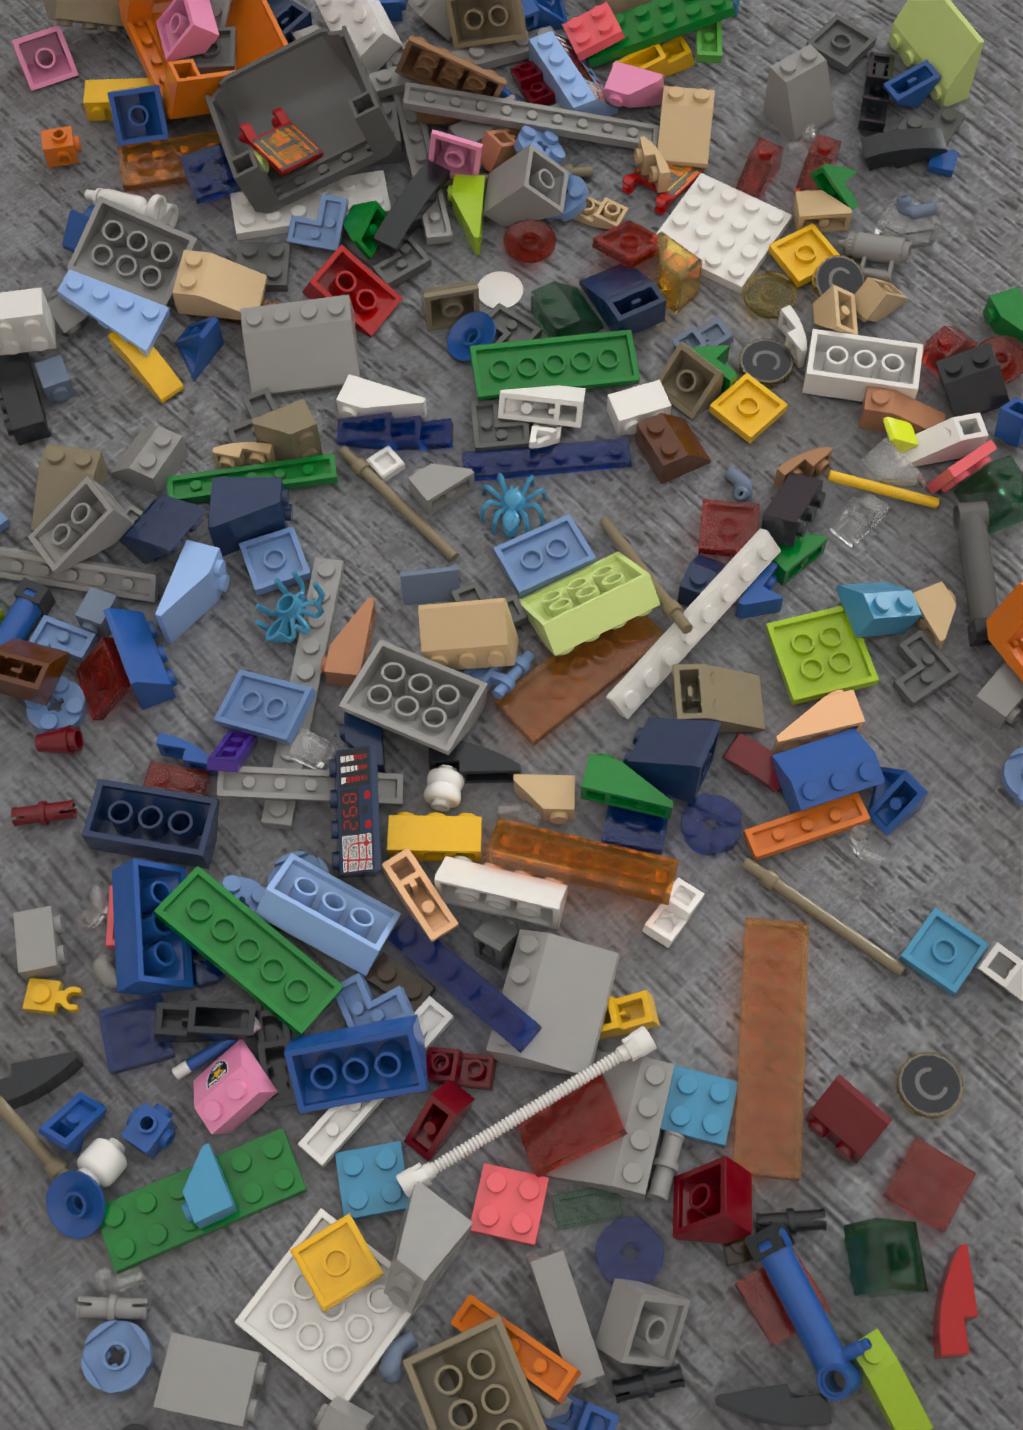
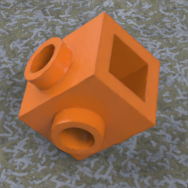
(60, 146)

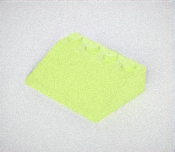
(943, 37)
(590, 602)

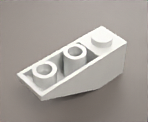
(948, 440)

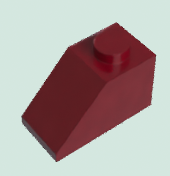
(439, 1119)

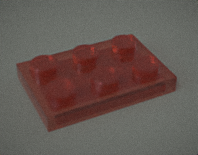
(572, 1127)

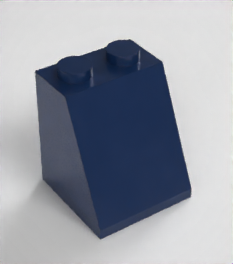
(246, 510)
(674, 755)

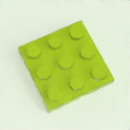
(820, 655)

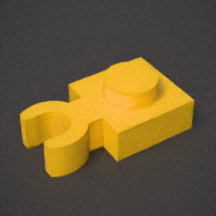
(47, 995)

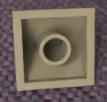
(690, 381)

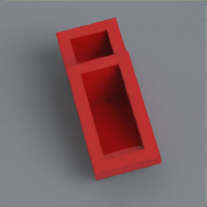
(954, 1306)

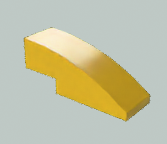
(664, 59)
(150, 370)
(629, 1014)

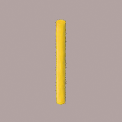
(883, 489)

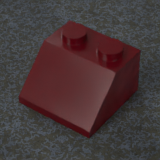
(847, 1120)
(713, 1203)

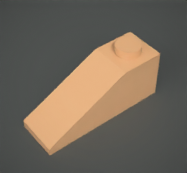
(829, 716)
(419, 895)

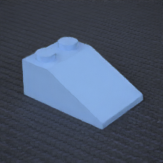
(192, 589)

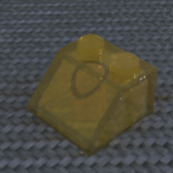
(676, 272)

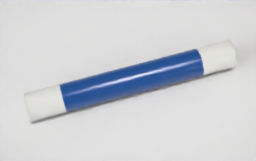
(206, 1055)

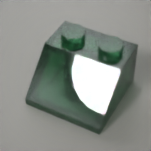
(563, 311)
(1001, 487)
(884, 1257)

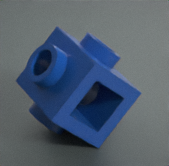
(149, 1129)

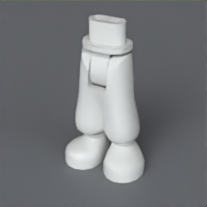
(155, 208)

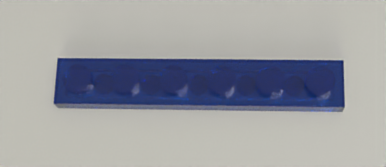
(548, 459)
(465, 985)

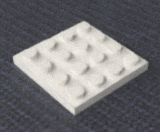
(725, 230)
(327, 1348)

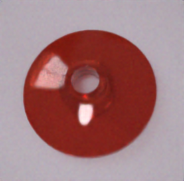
(529, 241)
(1010, 352)

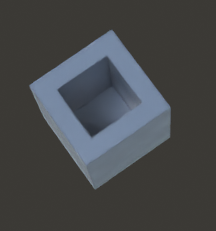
(55, 379)
(91, 613)

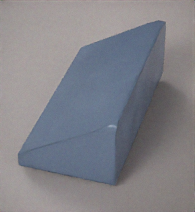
(429, 585)

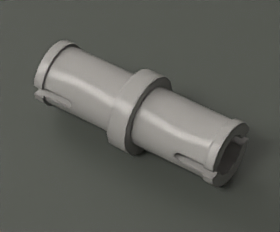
(665, 1166)
(112, 1307)

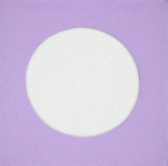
(500, 288)

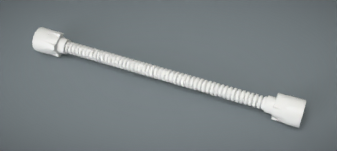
(634, 1046)

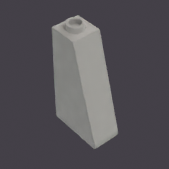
(564, 1312)

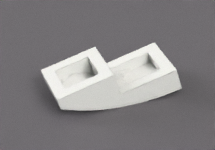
(795, 335)
(670, 919)

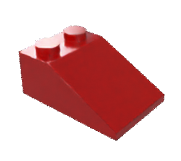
(368, 293)

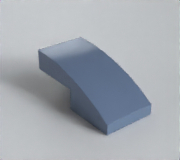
(711, 334)

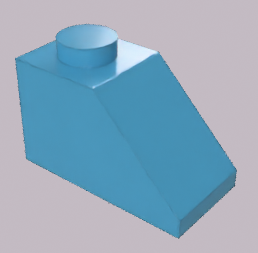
(207, 1191)

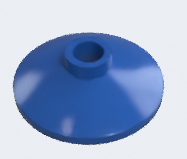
(470, 330)
(65, 1204)

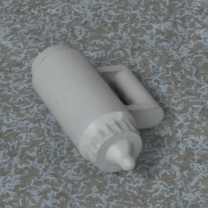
(877, 249)

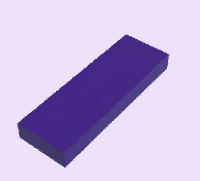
(232, 751)

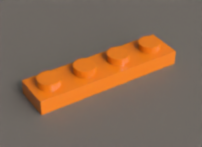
(806, 826)
(538, 1362)

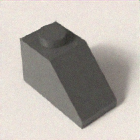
(496, 941)

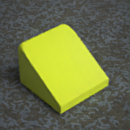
(900, 433)

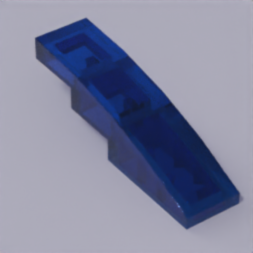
(403, 433)

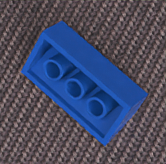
(147, 952)
(357, 1064)

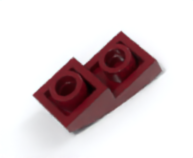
(531, 84)
(753, 760)
(464, 1069)

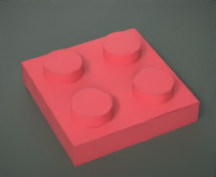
(593, 31)
(962, 468)
(509, 1204)

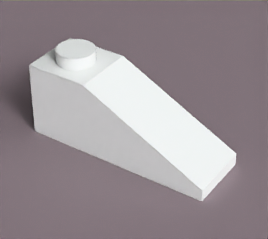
(367, 397)
(543, 405)

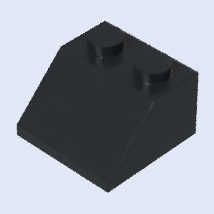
(973, 381)

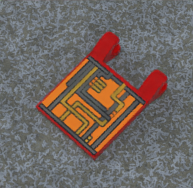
(283, 146)
(680, 180)

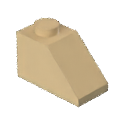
(821, 210)
(877, 300)
(836, 311)
(937, 610)
(548, 794)

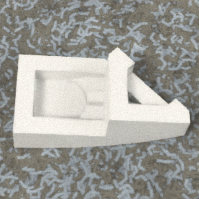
(544, 435)

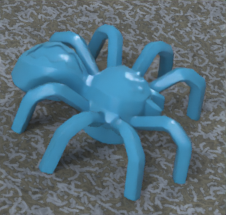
(512, 505)
(291, 609)

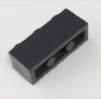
(793, 508)

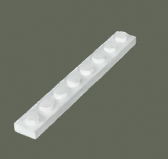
(702, 614)

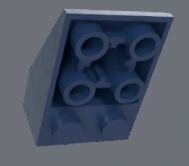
(290, 17)
(625, 298)
(162, 528)

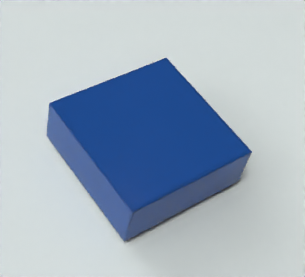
(943, 164)

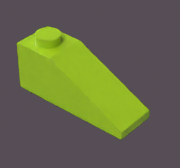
(468, 203)
(890, 1386)

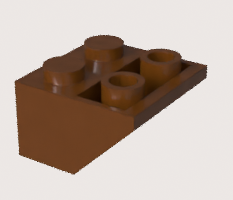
(30, 670)

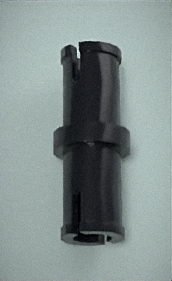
(795, 1220)
(648, 1383)

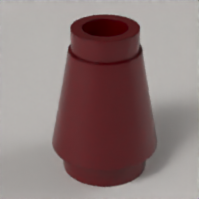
(61, 740)

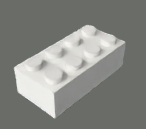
(367, 26)
(25, 322)
(848, 363)

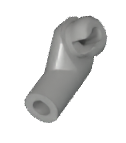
(105, 970)

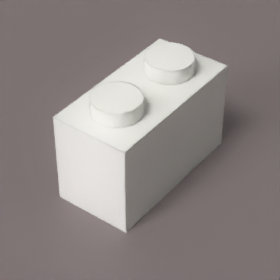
(635, 405)

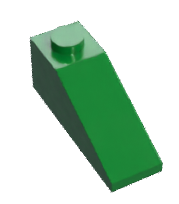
(1005, 313)
(617, 785)

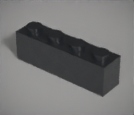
(21, 399)

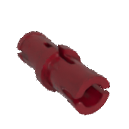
(44, 812)

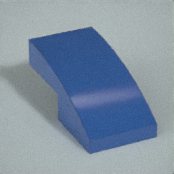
(178, 748)
(583, 1416)

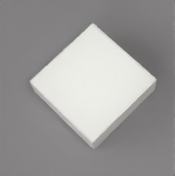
(386, 463)

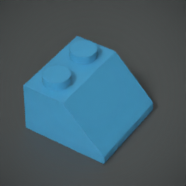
(878, 608)

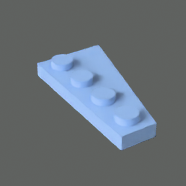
(126, 314)

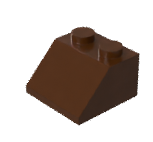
(669, 446)

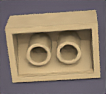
(468, 634)

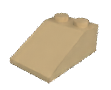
(686, 126)
(216, 286)

